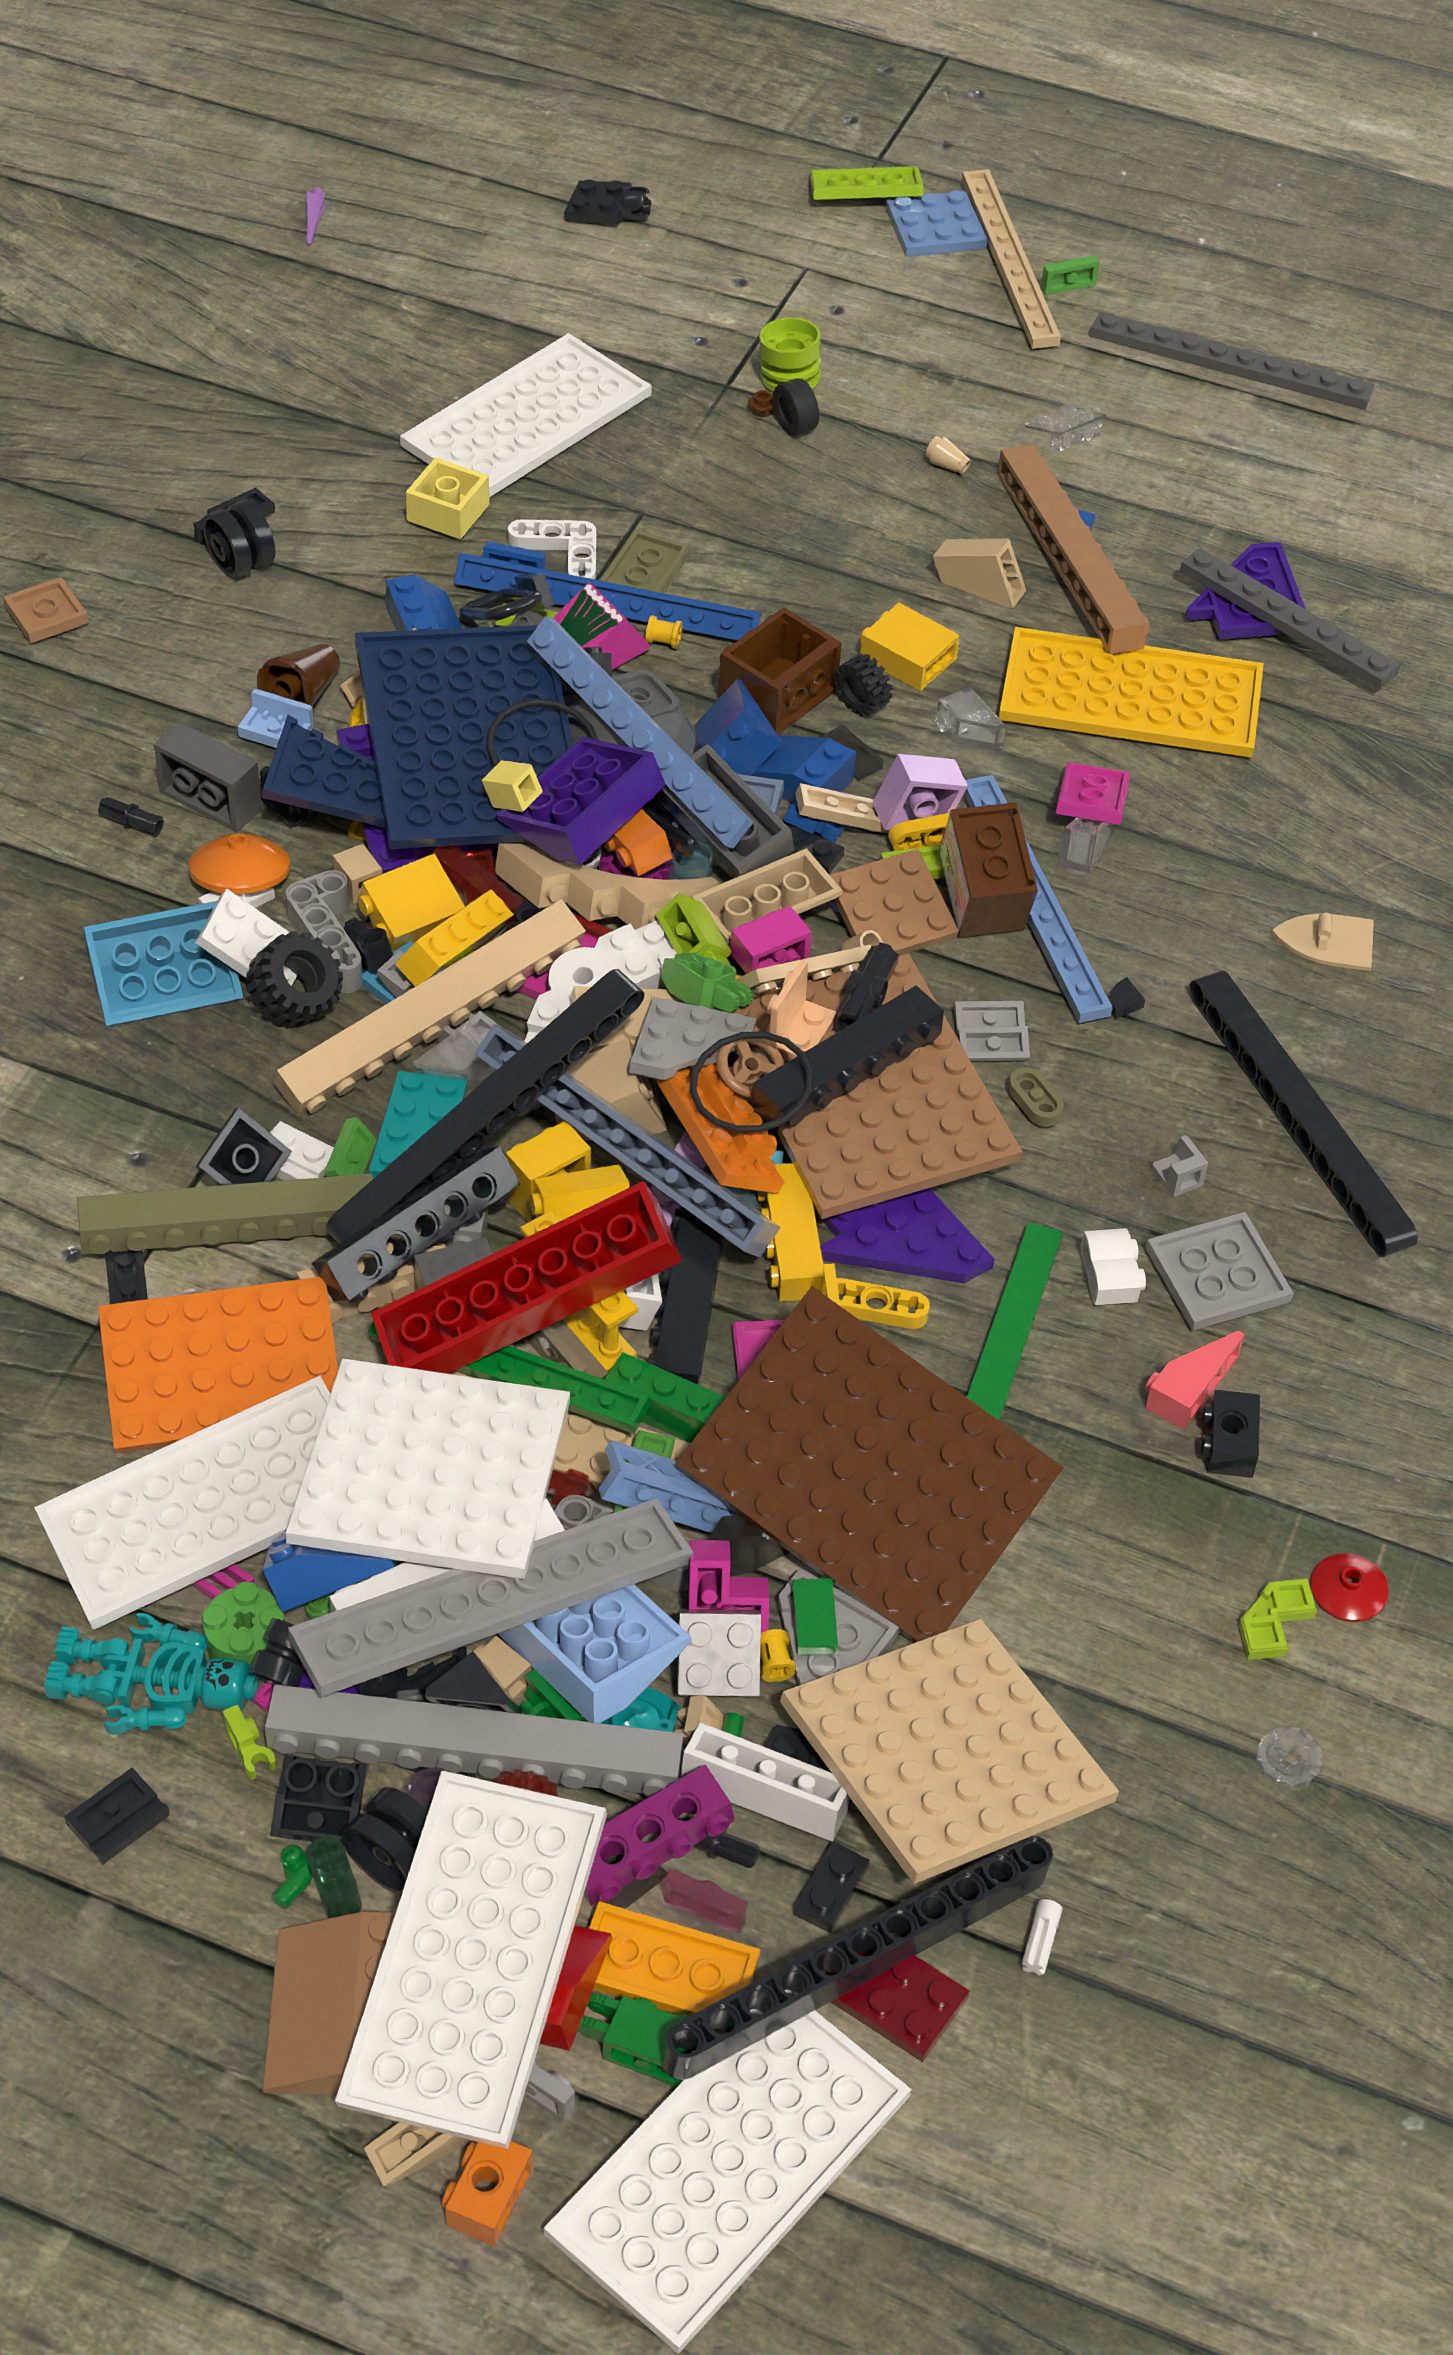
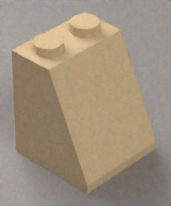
(609, 1076)

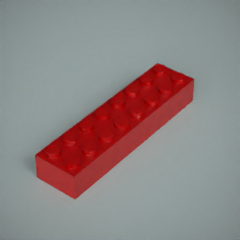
(529, 1284)

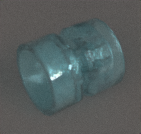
(693, 867)

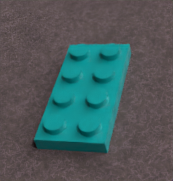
(413, 1109)

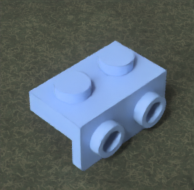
(268, 715)

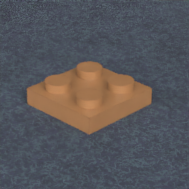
(45, 610)

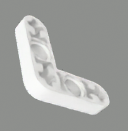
(580, 541)

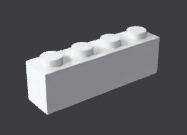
(769, 1781)

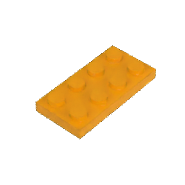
(669, 1962)

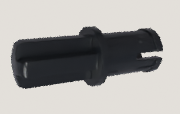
(131, 816)
(730, 1848)

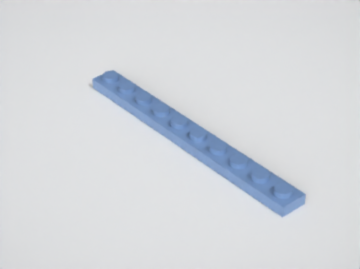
(640, 731)
(1052, 927)

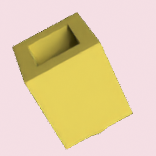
(512, 785)

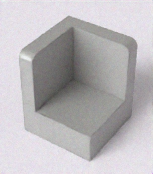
(1183, 1169)

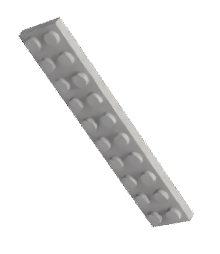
(472, 1605)

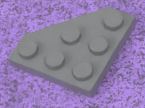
(678, 1035)
(859, 1631)

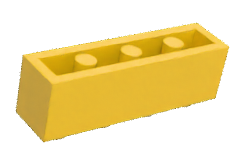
(454, 938)
(796, 1244)

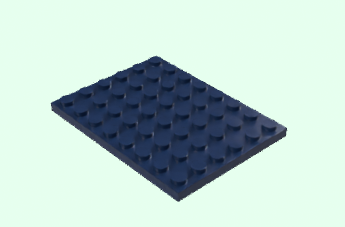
(430, 721)

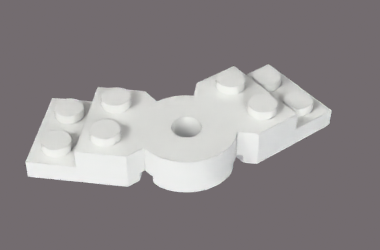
(632, 951)

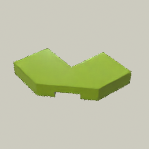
(1278, 1603)

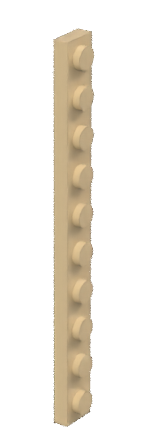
(1011, 259)

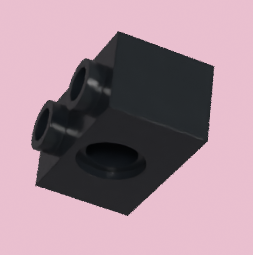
(1232, 1433)

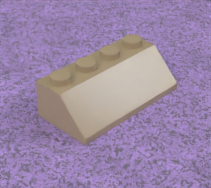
(787, 882)

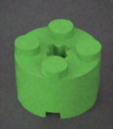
(238, 1621)

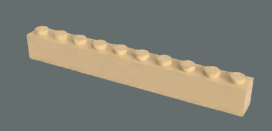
(428, 1008)

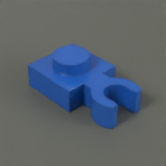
(827, 829)

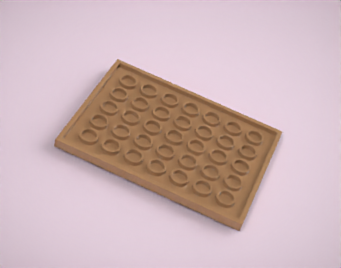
(898, 1129)

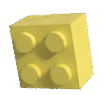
(447, 498)

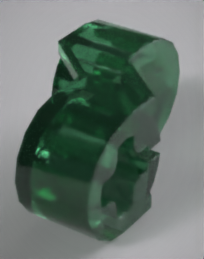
(329, 1861)

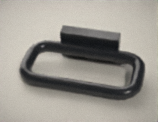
(531, 593)

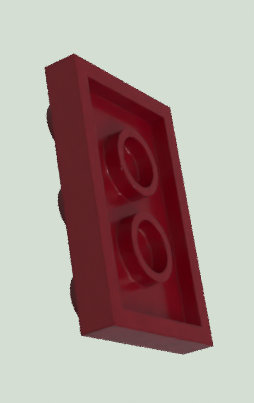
(906, 2004)

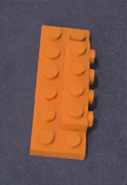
(733, 1157)

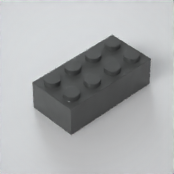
(762, 843)

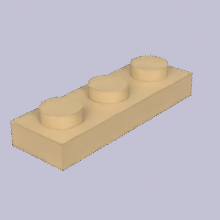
(838, 808)

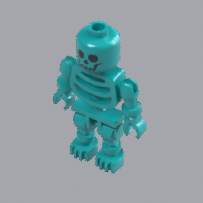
(218, 1683)

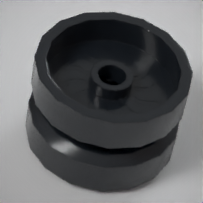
(239, 538)
(386, 1837)

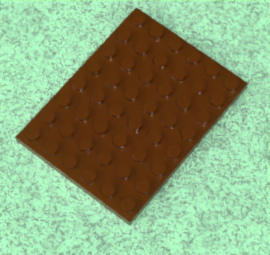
(869, 1468)

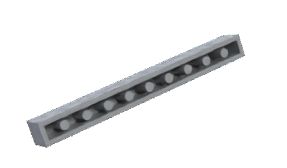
(472, 1740)

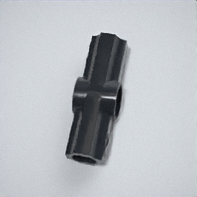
(867, 986)

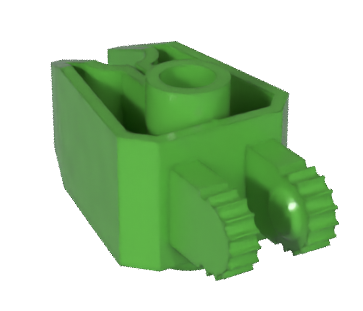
(705, 982)

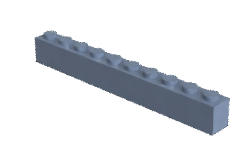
(643, 1152)

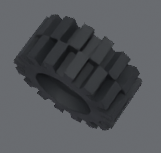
(863, 685)

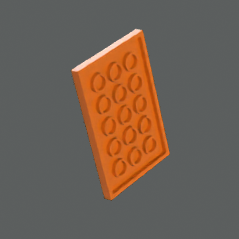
(210, 1356)

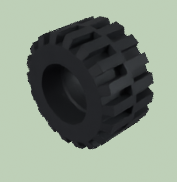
(311, 962)

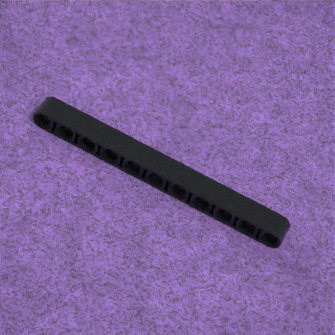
(494, 1101)
(1303, 1114)
(847, 1966)

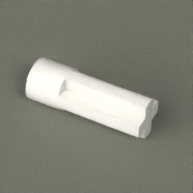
(1041, 1936)

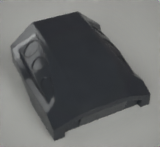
(317, 1798)

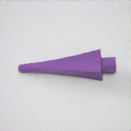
(315, 210)

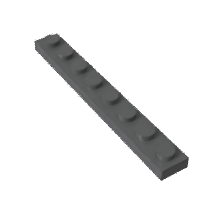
(1290, 618)

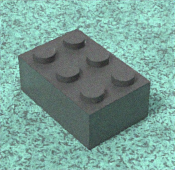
(208, 777)

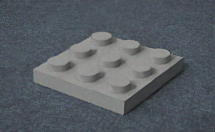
(1219, 1271)

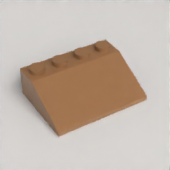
(320, 1998)

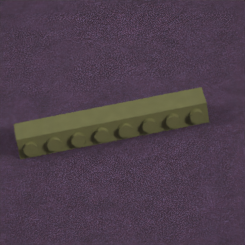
(212, 1213)

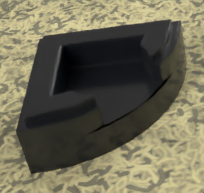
(1125, 998)

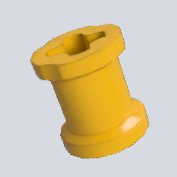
(664, 632)
(775, 1656)

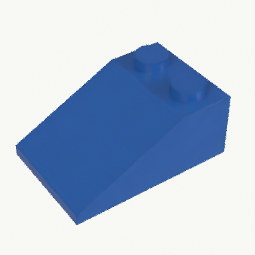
(738, 730)
(809, 762)
(306, 1573)

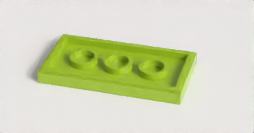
(866, 183)

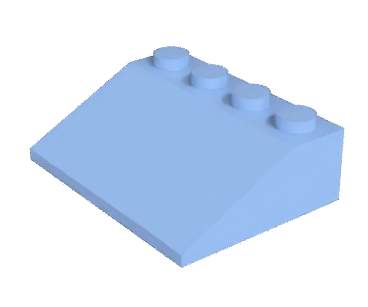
(601, 1650)

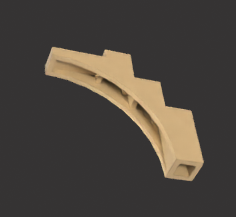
(586, 889)

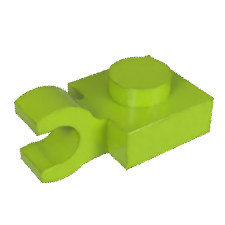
(243, 1734)

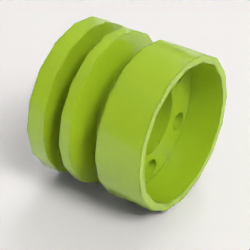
(789, 352)

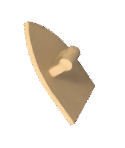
(1329, 939)

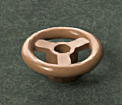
(739, 1077)

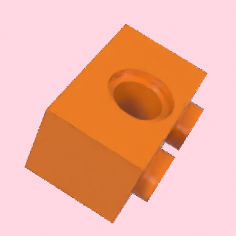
(486, 2213)

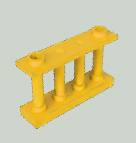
(599, 1323)

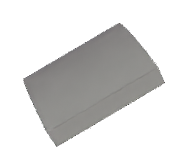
(992, 1030)

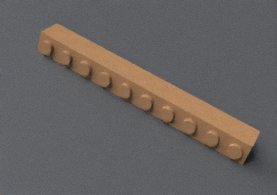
(1073, 549)

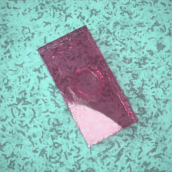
(705, 1901)

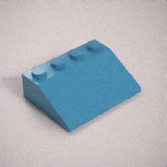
(154, 966)

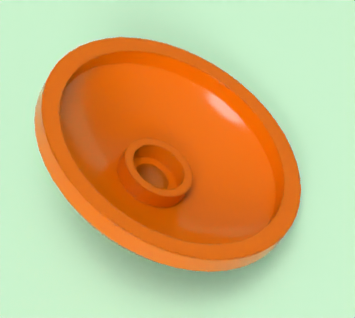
(239, 864)

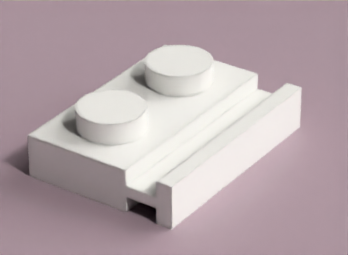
(307, 1157)

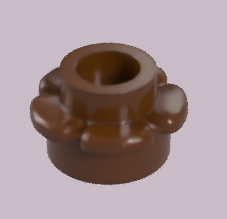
(761, 403)

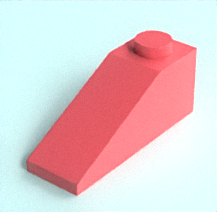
(1191, 1379)

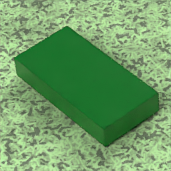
(815, 1616)

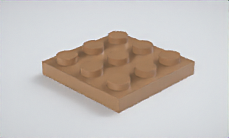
(895, 901)

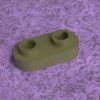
(1041, 1101)

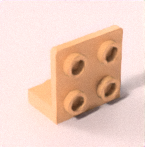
(796, 1018)

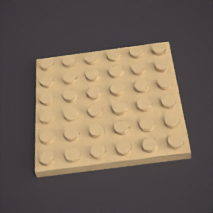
(948, 1749)

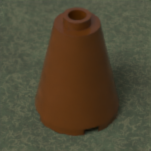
(300, 674)

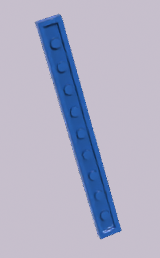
(629, 601)

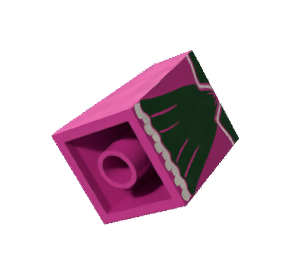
(597, 623)

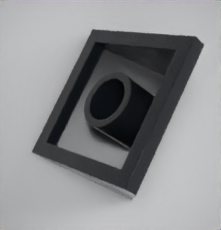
(242, 1153)
(471, 1686)

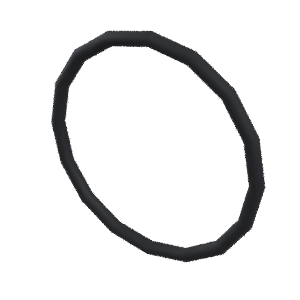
(542, 702)
(751, 1128)

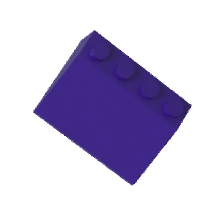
(586, 798)

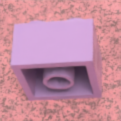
(919, 789)

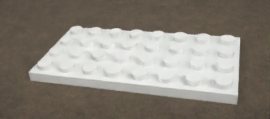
(529, 413)
(185, 1506)
(472, 1959)
(725, 2173)

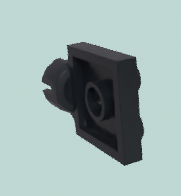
(607, 202)

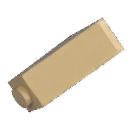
(982, 569)

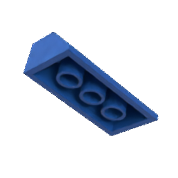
(419, 605)

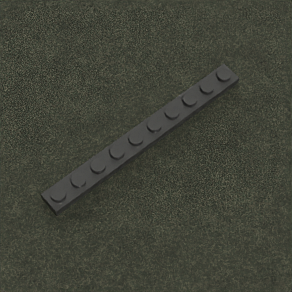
(1232, 360)

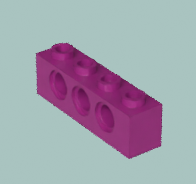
(657, 1815)

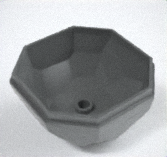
(653, 698)

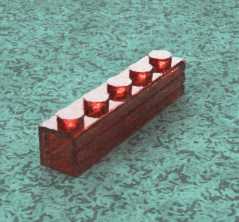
(474, 878)

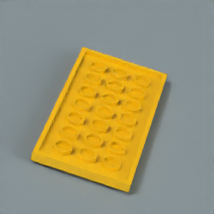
(1133, 693)

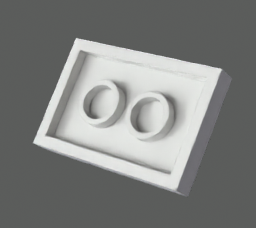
(238, 933)

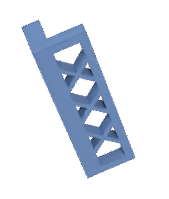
(642, 1482)

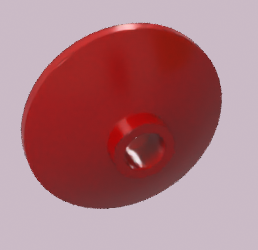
(1346, 1599)

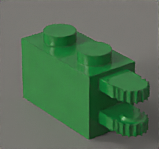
(635, 2034)

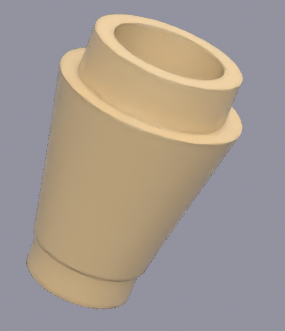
(947, 455)

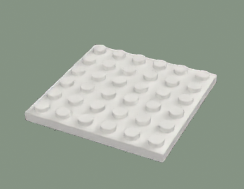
(430, 1469)

